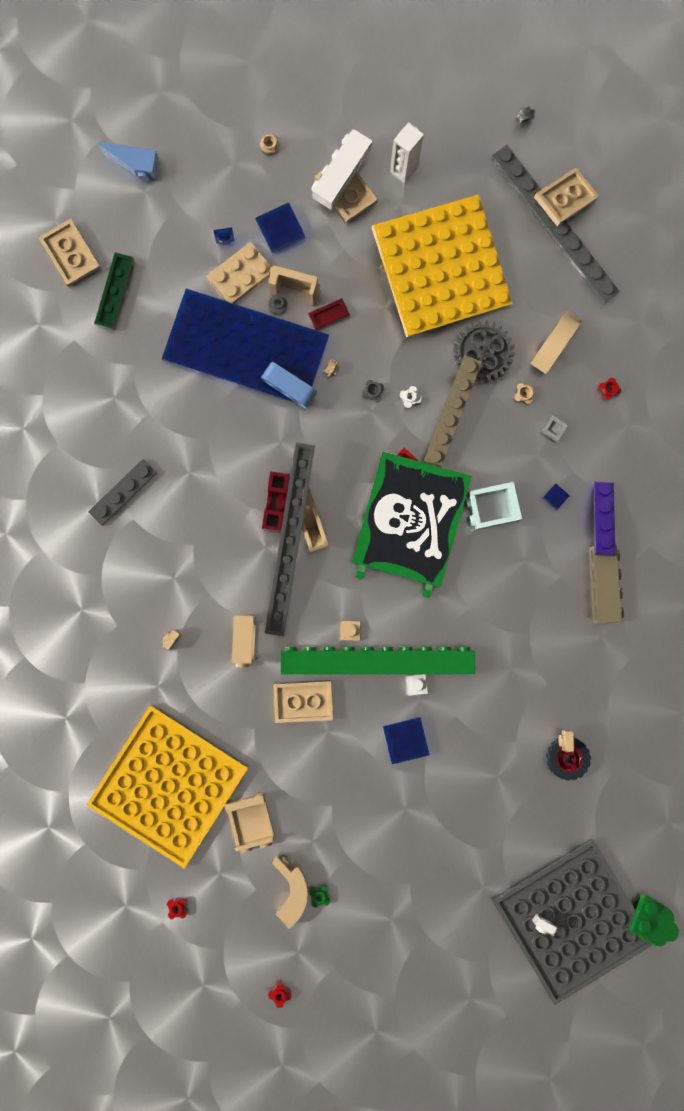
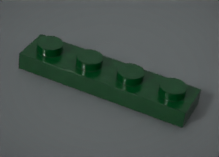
(114, 291)

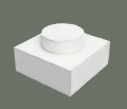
(416, 684)
(544, 925)

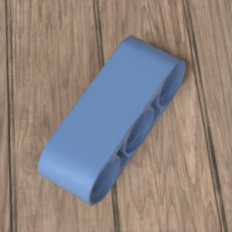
(289, 385)

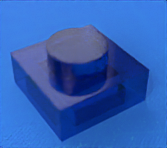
(224, 236)
(556, 496)

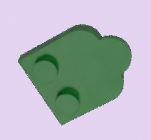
(653, 922)

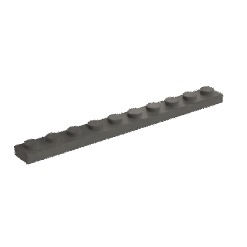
(563, 233)
(289, 538)

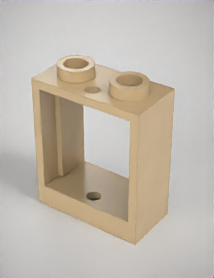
(243, 640)

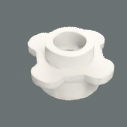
(415, 397)

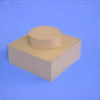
(350, 630)
(170, 639)
(566, 741)

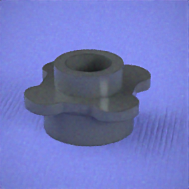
(373, 385)

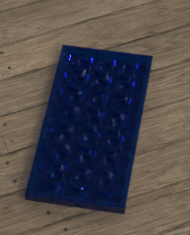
(241, 343)

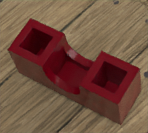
(276, 502)

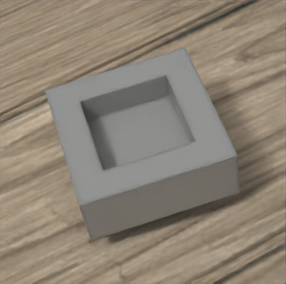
(554, 428)

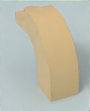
(556, 342)
(294, 906)

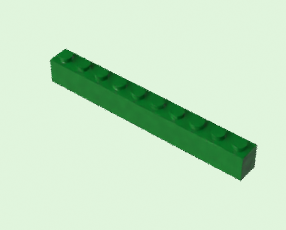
(377, 662)

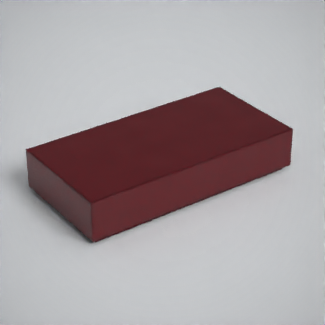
(329, 314)

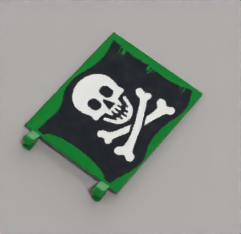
(411, 520)

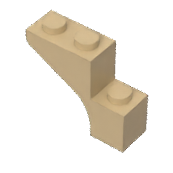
(312, 526)

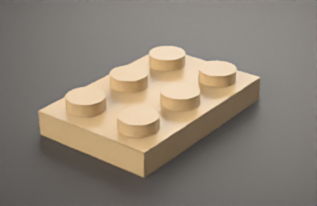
(566, 196)
(355, 198)
(69, 252)
(240, 273)
(303, 702)

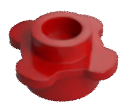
(609, 393)
(172, 904)
(279, 989)

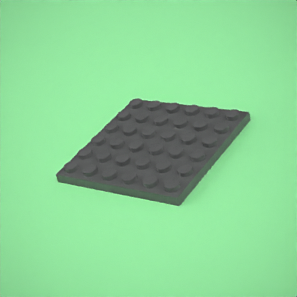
(590, 920)

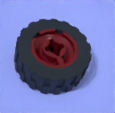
(568, 770)

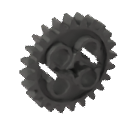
(498, 357)

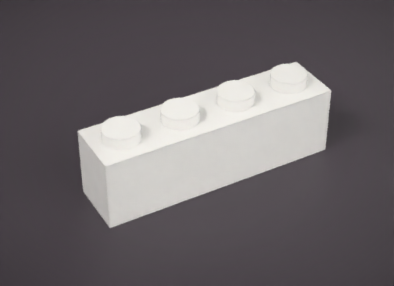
(406, 151)
(341, 169)

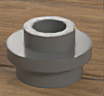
(526, 114)
(278, 309)

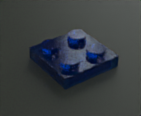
(280, 227)
(406, 740)

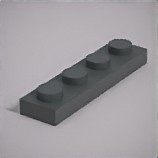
(122, 492)

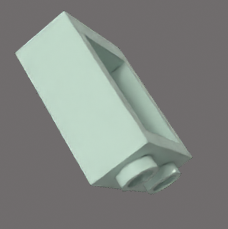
(512, 500)

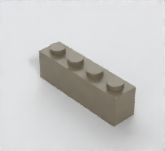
(606, 588)

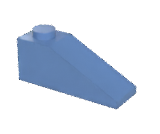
(136, 160)

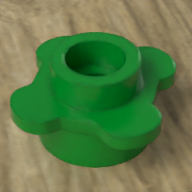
(314, 893)

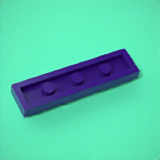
(604, 519)

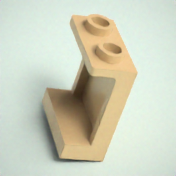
(294, 280)
(250, 822)

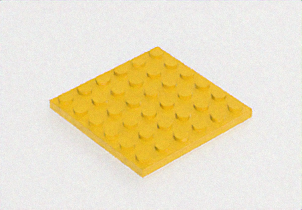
(442, 265)
(167, 786)

